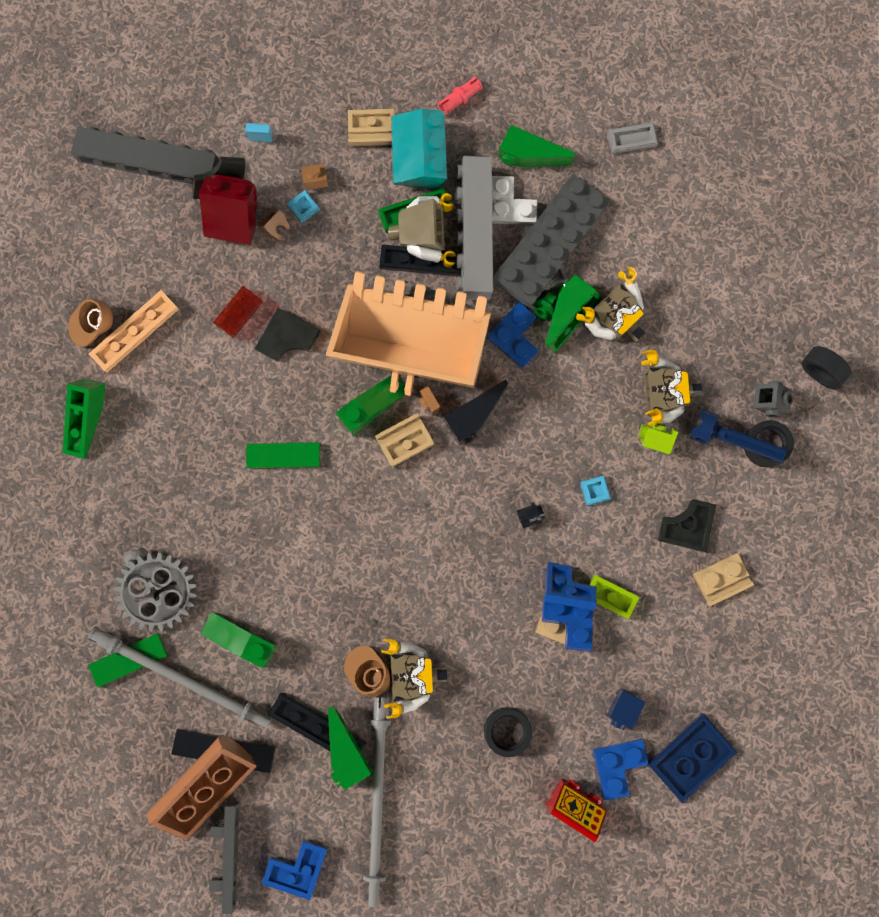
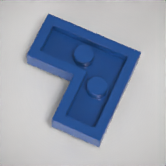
(509, 337)
(561, 589)
(577, 621)
(612, 762)
(298, 877)

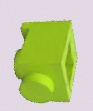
(658, 437)

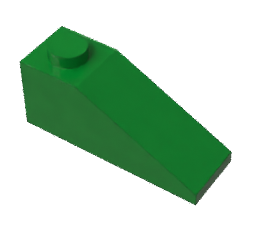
(529, 150)
(570, 301)
(369, 405)
(82, 415)
(239, 640)
(347, 759)

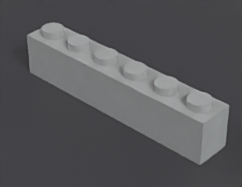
(476, 227)

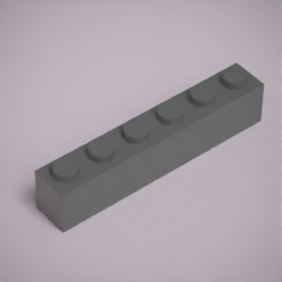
(141, 155)

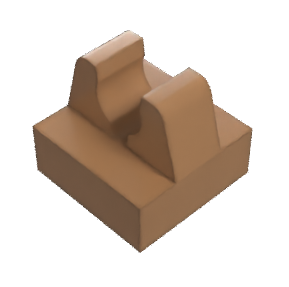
(274, 219)

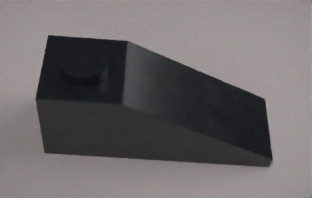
(471, 417)

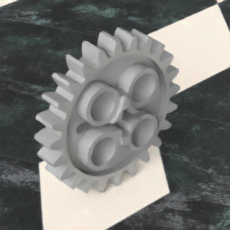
(145, 571)

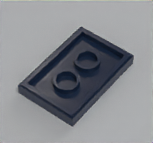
(692, 758)

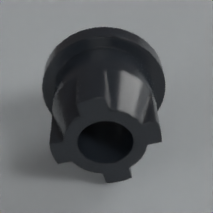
(531, 515)

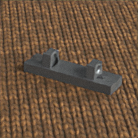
(228, 883)

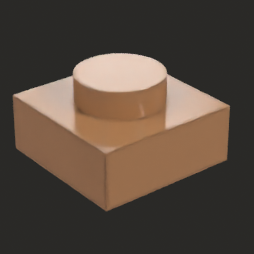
(314, 176)
(428, 401)

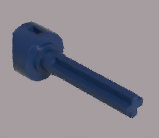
(710, 428)

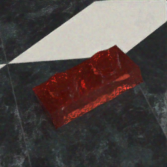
(238, 312)

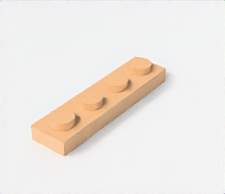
(133, 331)

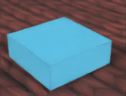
(259, 132)
(303, 206)
(595, 490)

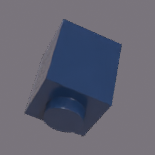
(625, 710)

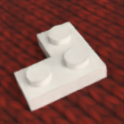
(509, 210)

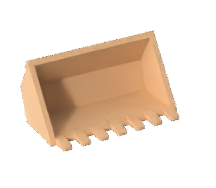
(410, 333)

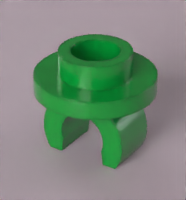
(545, 308)

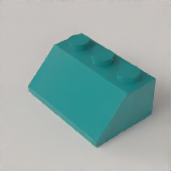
(419, 148)

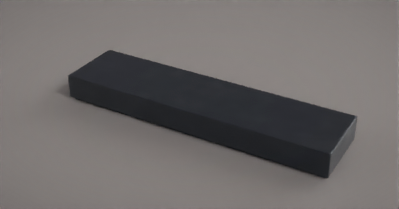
(399, 259)
(304, 721)
(194, 744)

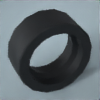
(826, 367)
(783, 432)
(526, 738)

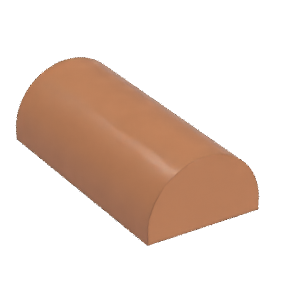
(202, 788)

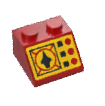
(577, 809)

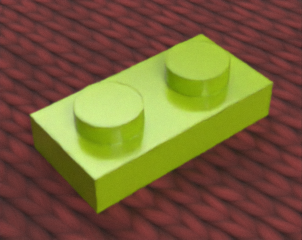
(614, 597)

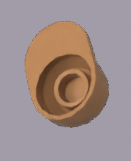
(89, 321)
(367, 672)

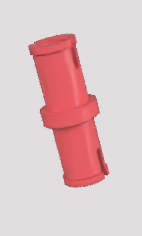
(460, 95)

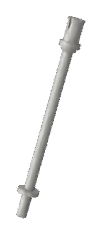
(114, 645)
(380, 724)

